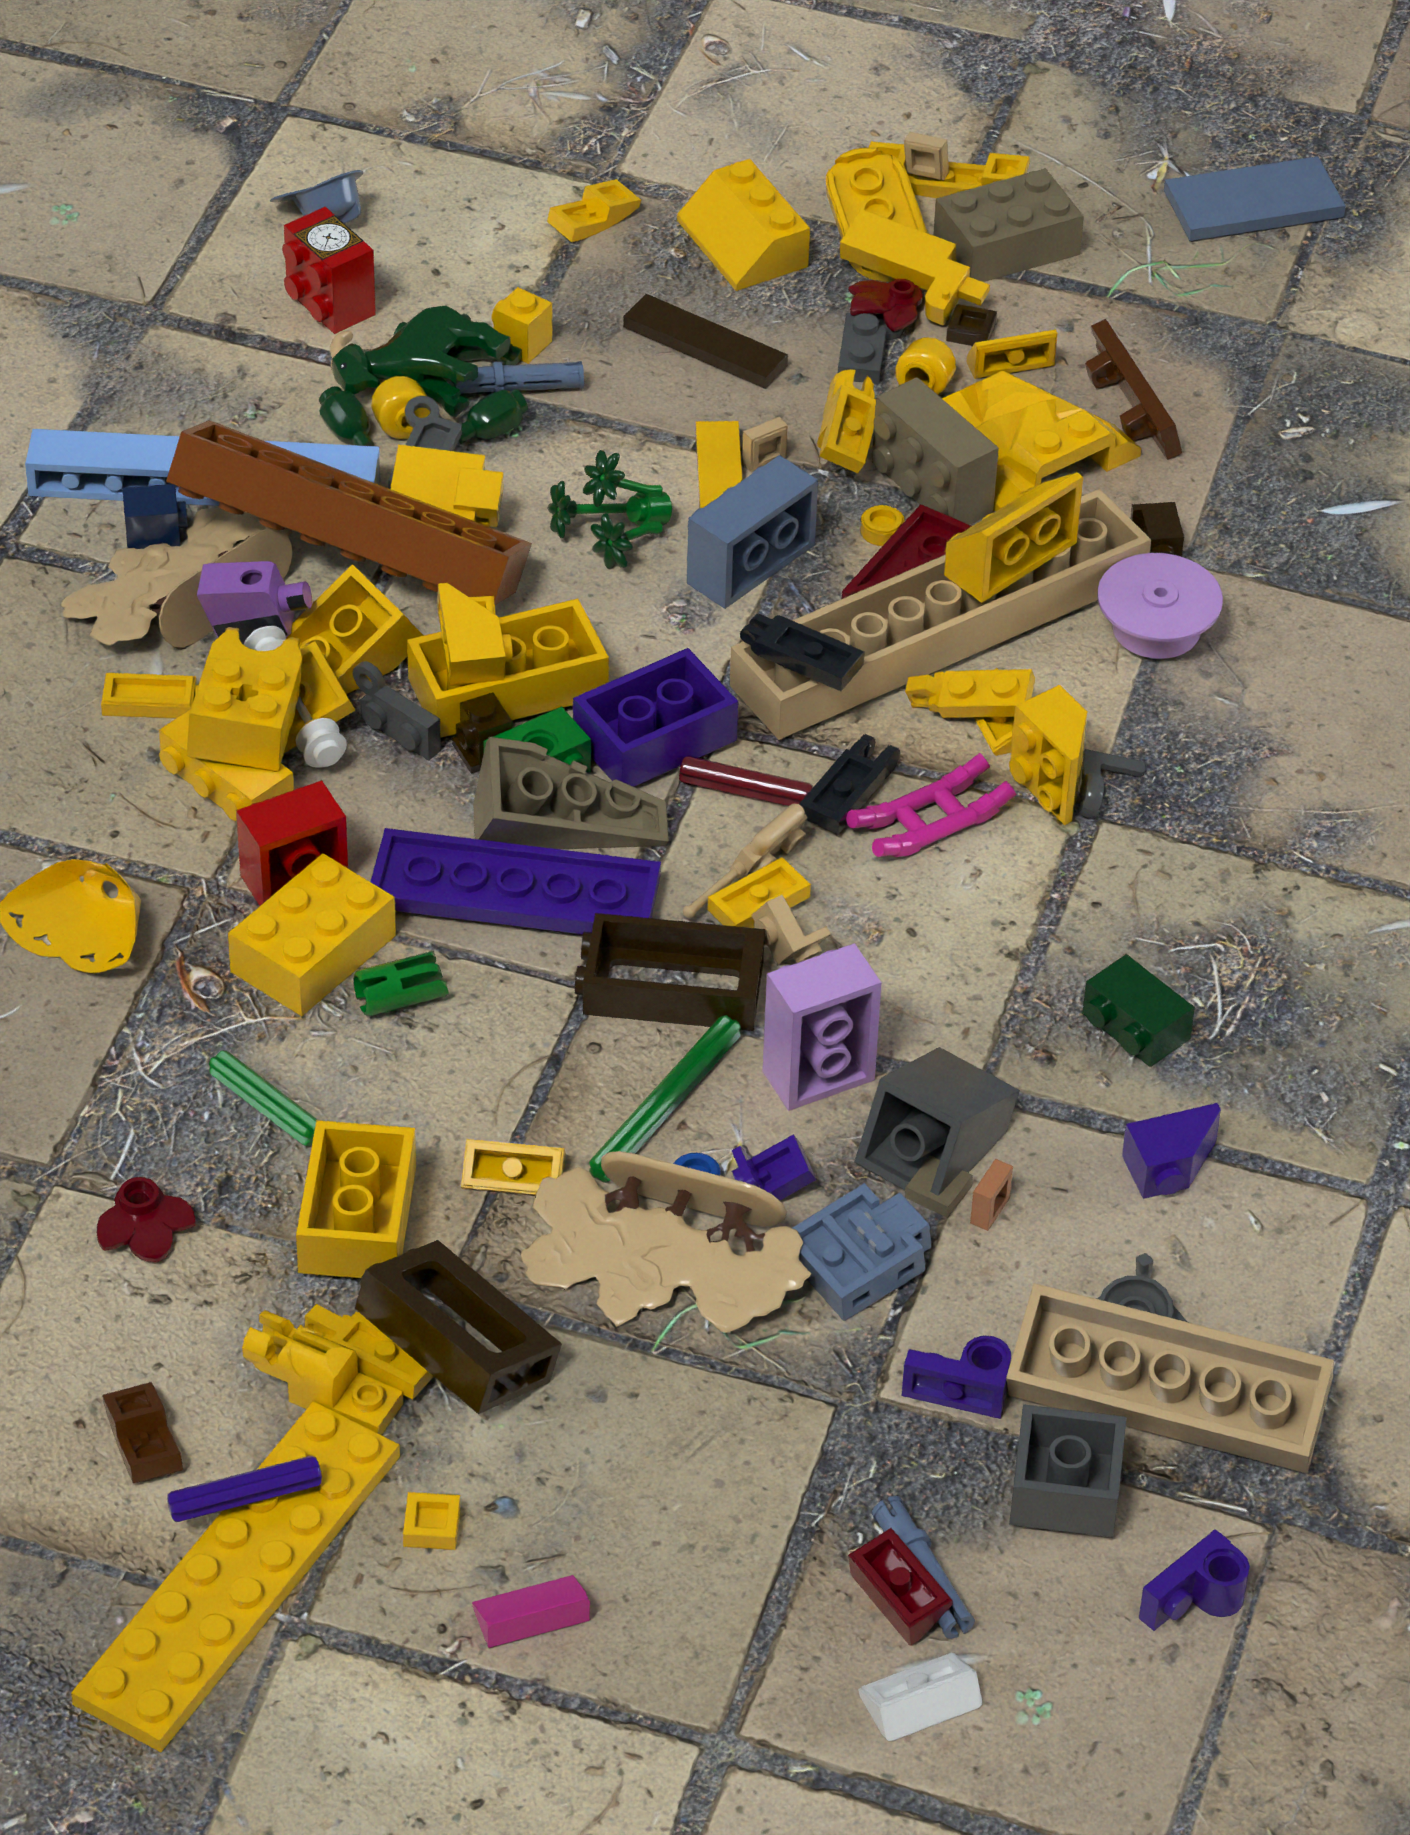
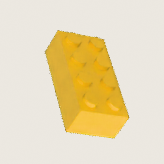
(552, 663)

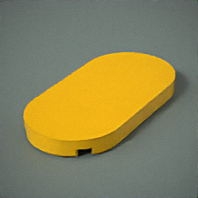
(875, 184)

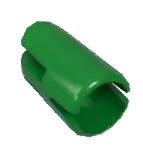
(399, 984)

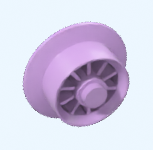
(1159, 603)

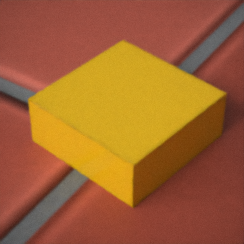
(431, 1521)

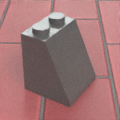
(934, 1110)

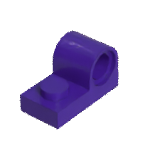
(970, 1385)
(1208, 1575)

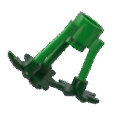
(647, 508)

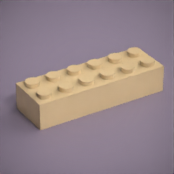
(1171, 1377)

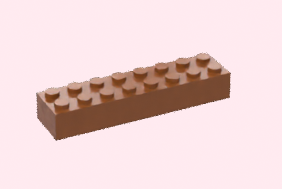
(346, 512)

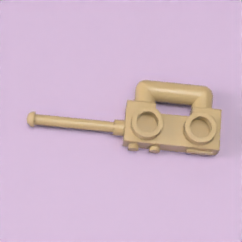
(781, 833)

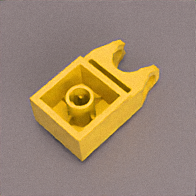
(245, 703)

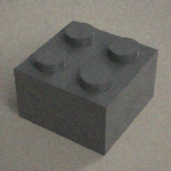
(1068, 1470)

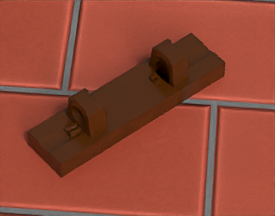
(1148, 413)

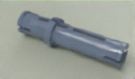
(525, 377)
(920, 1544)

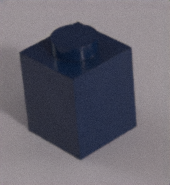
(153, 515)

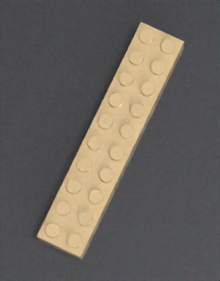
(929, 622)

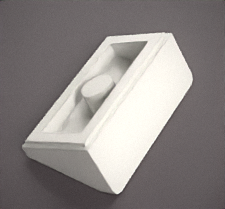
(922, 1696)

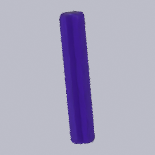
(244, 1488)

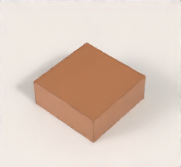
(991, 1194)

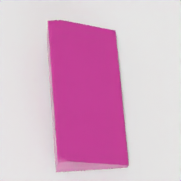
(532, 1610)

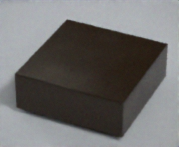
(971, 325)

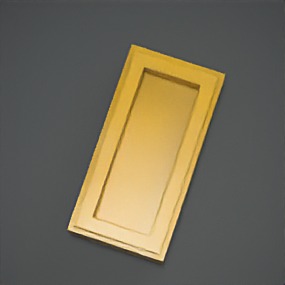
(147, 695)

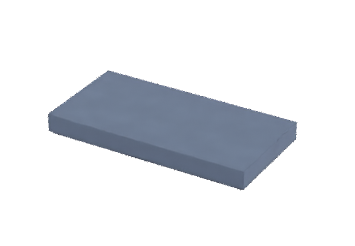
(1254, 198)

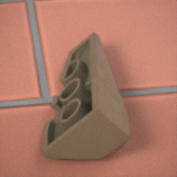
(557, 805)

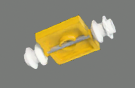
(319, 702)

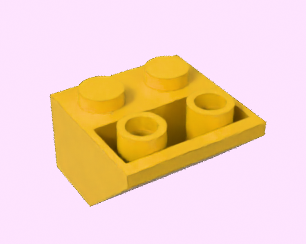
(1049, 749)

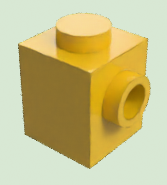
(526, 321)

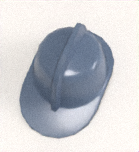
(337, 194)

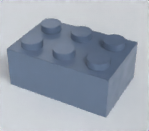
(751, 531)

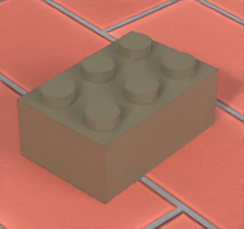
(1010, 225)
(934, 452)

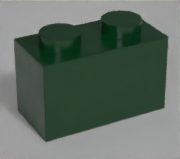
(1138, 1010)

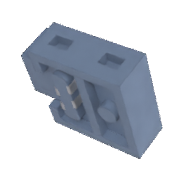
(862, 1249)

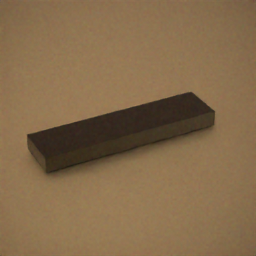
(705, 340)

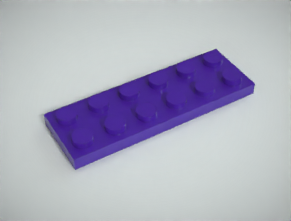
(511, 881)

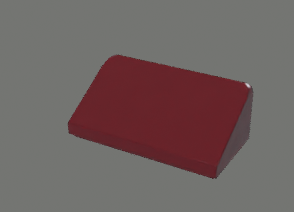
(899, 1585)

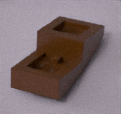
(142, 1432)

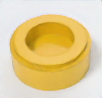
(880, 523)

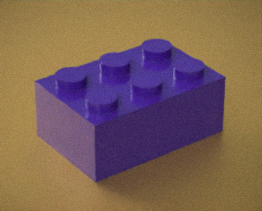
(656, 718)

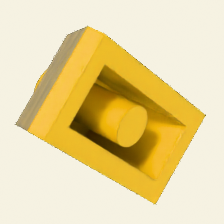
(471, 639)

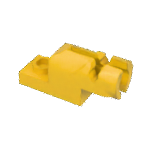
(847, 422)
(320, 1372)

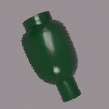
(494, 415)
(345, 417)

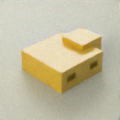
(450, 482)

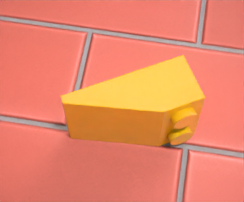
(355, 625)

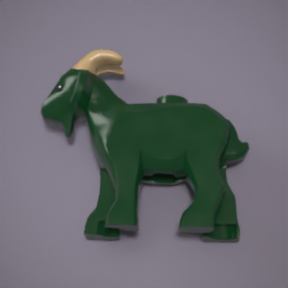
(425, 350)

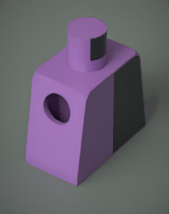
(250, 597)

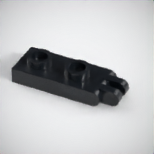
(803, 650)

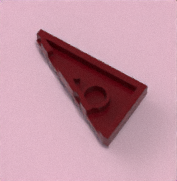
(913, 544)

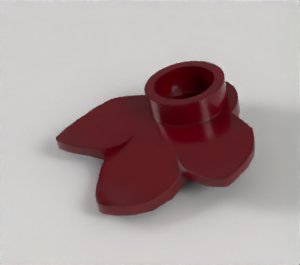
(894, 300)
(144, 1220)

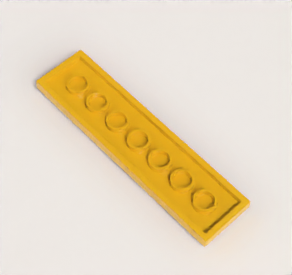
(232, 1583)

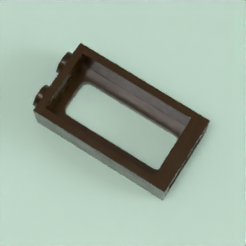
(670, 947)
(442, 1346)

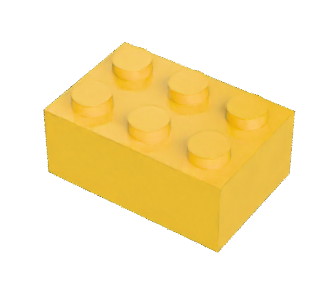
(312, 934)
(355, 1197)

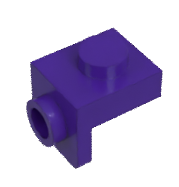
(777, 1169)

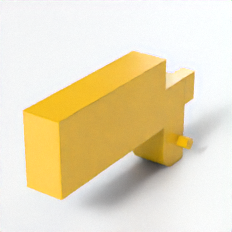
(913, 256)

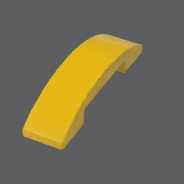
(960, 175)

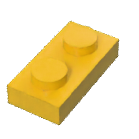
(742, 898)

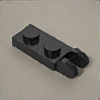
(848, 784)

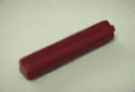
(742, 781)

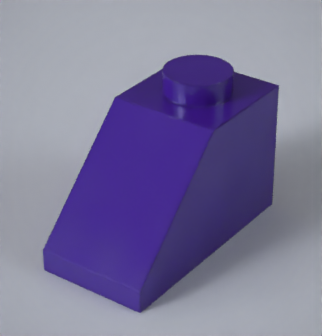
(1170, 1149)

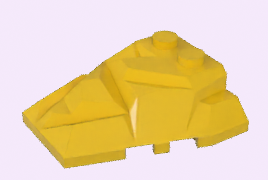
(1036, 432)

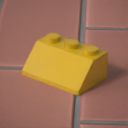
(746, 226)
(1016, 538)

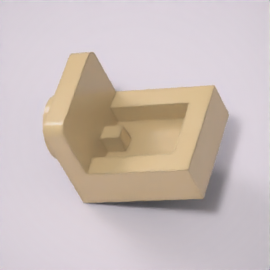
(784, 933)

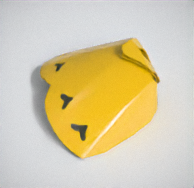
(74, 915)

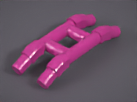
(941, 792)

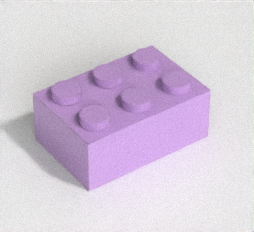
(821, 1026)

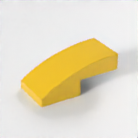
(599, 209)

